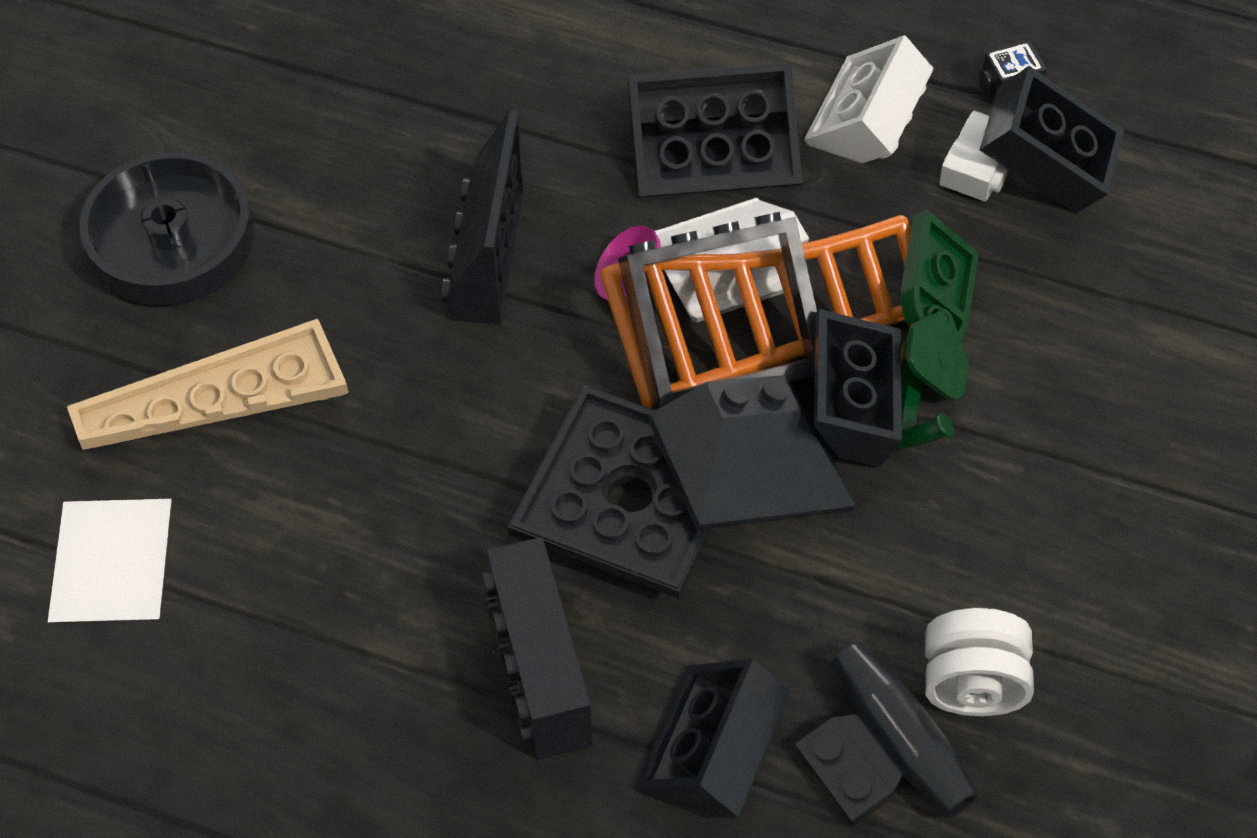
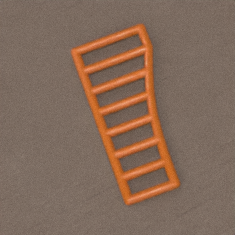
(741, 265)

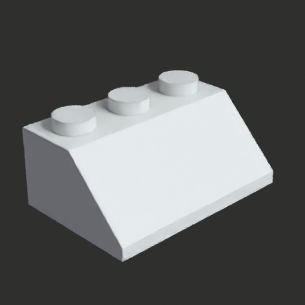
(871, 102)

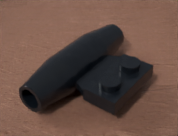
(886, 740)

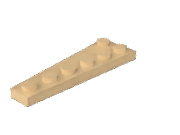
(238, 382)

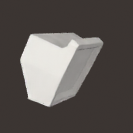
(724, 281)

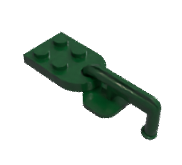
(937, 310)

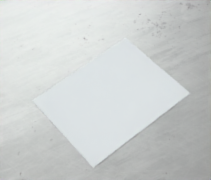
(110, 560)

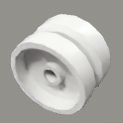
(979, 662)

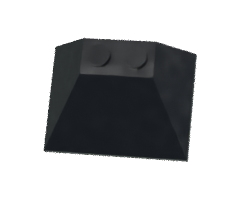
(748, 454)

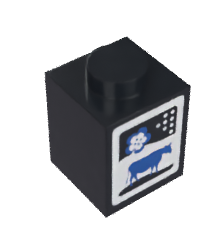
(1005, 63)

